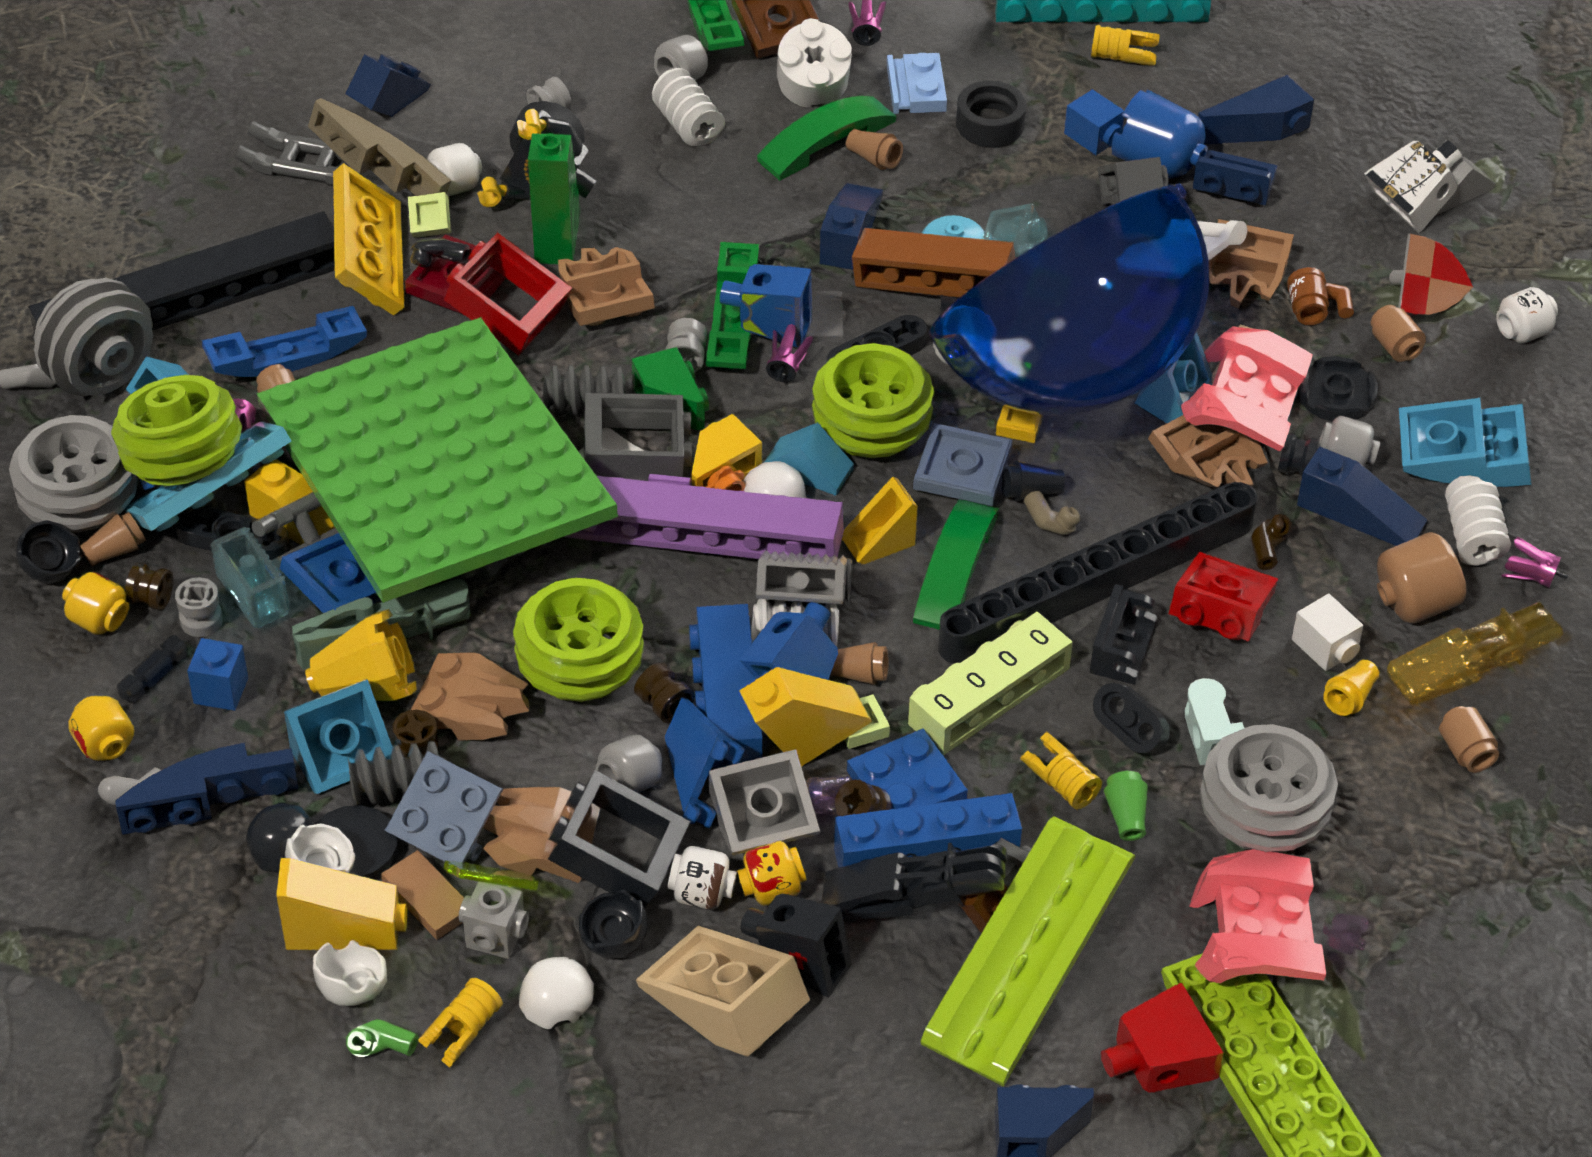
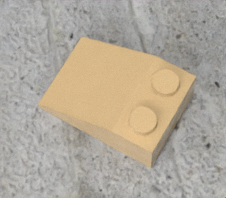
(727, 988)

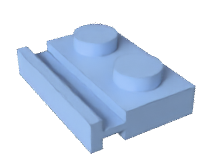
(917, 83)

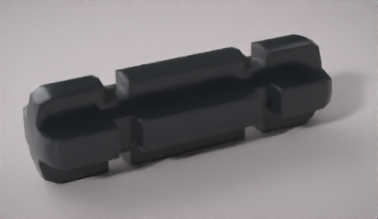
(152, 669)

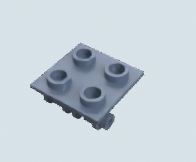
(444, 810)

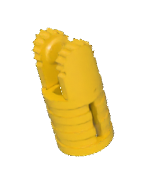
(1115, 44)
(1065, 773)
(464, 1018)

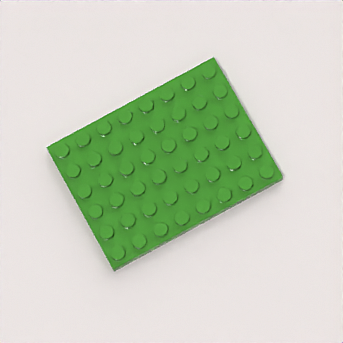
(435, 458)

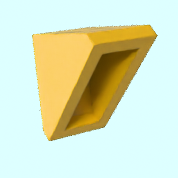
(883, 524)

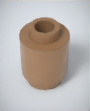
(1397, 333)
(1469, 738)

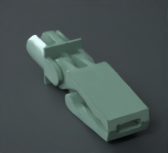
(414, 612)

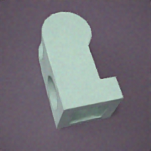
(1207, 716)

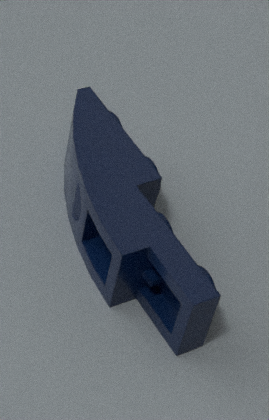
(190, 786)

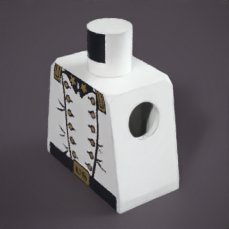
(1416, 181)

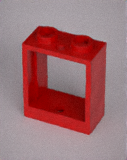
(524, 273)

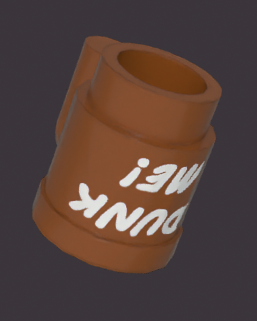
(1311, 293)

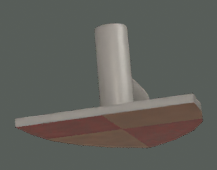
(1430, 277)

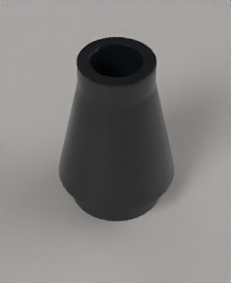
(1024, 478)

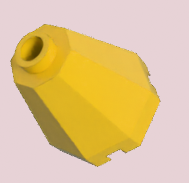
(368, 652)

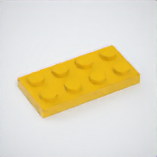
(368, 239)

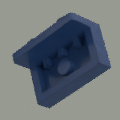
(1234, 177)

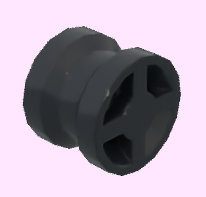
(1297, 453)

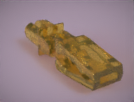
(1462, 656)

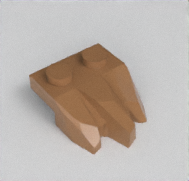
(1252, 265)
(605, 286)
(1207, 452)
(471, 695)
(525, 825)

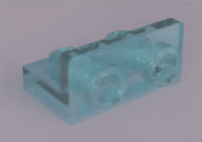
(1017, 225)

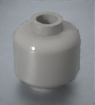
(683, 53)
(1350, 439)
(631, 762)

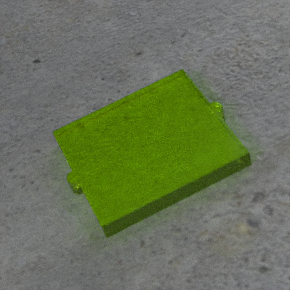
(490, 875)

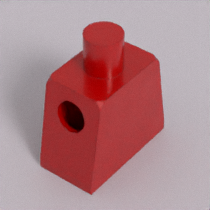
(1165, 1044)

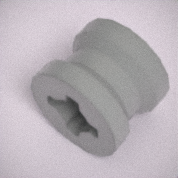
(552, 91)

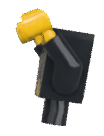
(516, 175)

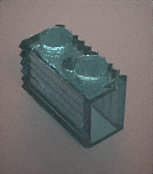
(250, 577)

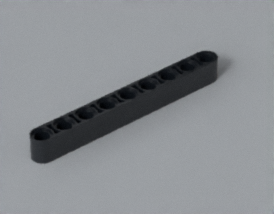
(1094, 570)

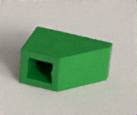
(669, 375)

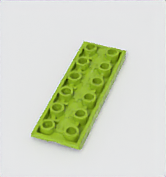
(1026, 950)
(1272, 1068)

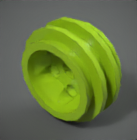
(873, 400)
(176, 430)
(563, 641)

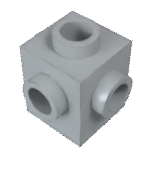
(493, 918)

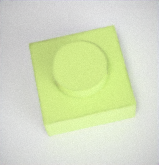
(429, 215)
(876, 730)

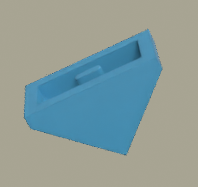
(815, 457)

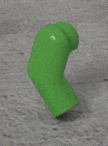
(379, 1036)

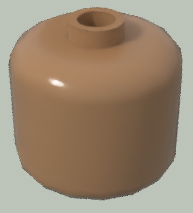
(1420, 578)

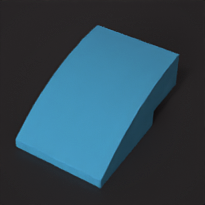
(1465, 440)

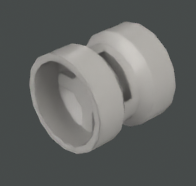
(690, 339)
(198, 607)

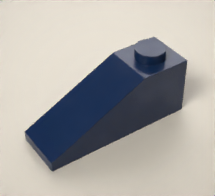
(1260, 114)
(844, 223)
(1357, 498)

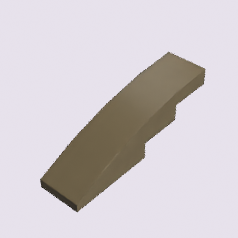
(372, 148)

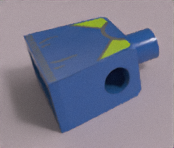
(772, 300)

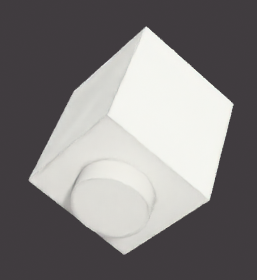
(1327, 632)

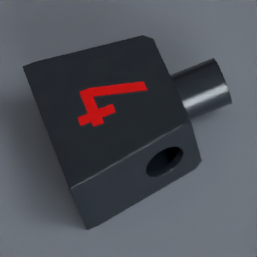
(808, 932)

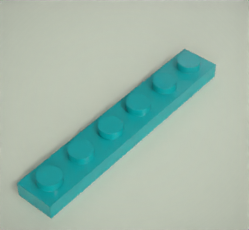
(1102, 10)

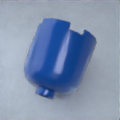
(1160, 130)

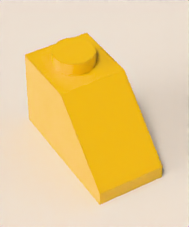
(723, 445)
(277, 486)

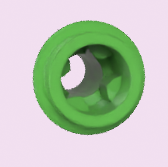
(1127, 802)

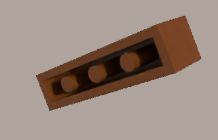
(926, 261)

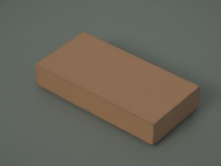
(426, 894)

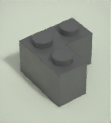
(1130, 178)

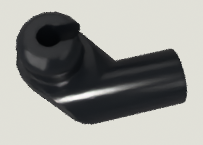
(441, 248)

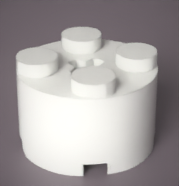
(813, 63)

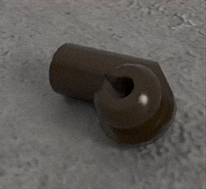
(1267, 538)

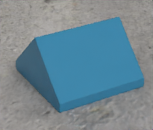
(1177, 385)
(332, 730)

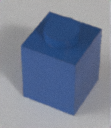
(1093, 121)
(217, 674)

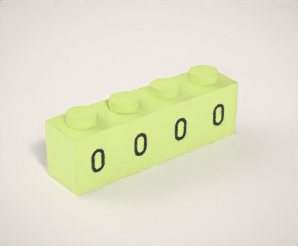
(990, 682)

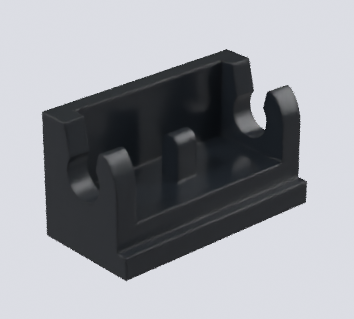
(1123, 636)

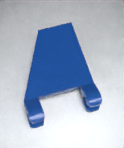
(692, 749)

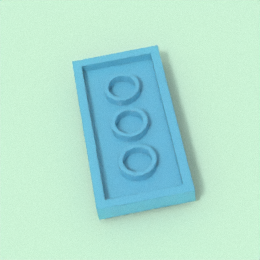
(161, 505)

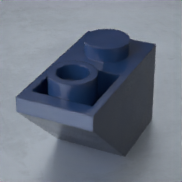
(386, 84)
(1039, 1119)

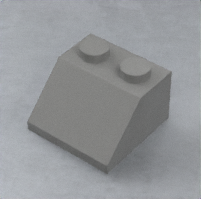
(762, 802)

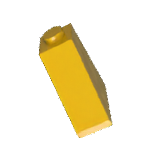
(804, 711)
(336, 908)

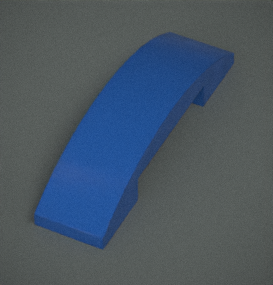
(294, 350)

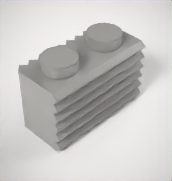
(801, 577)

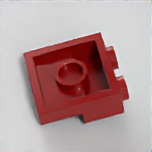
(1222, 596)

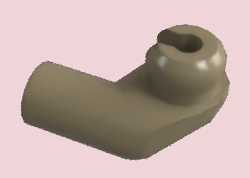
(1059, 522)

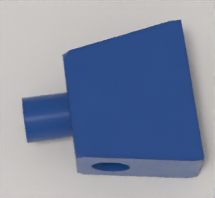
(794, 644)

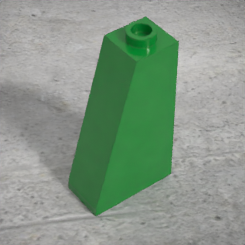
(553, 197)

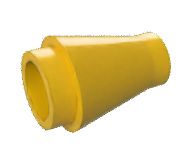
(1348, 690)

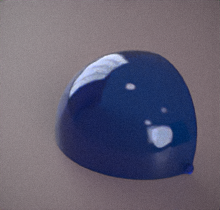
(1088, 308)

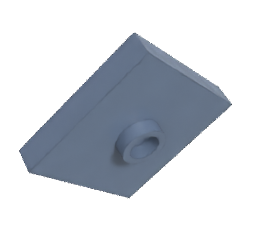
(962, 464)

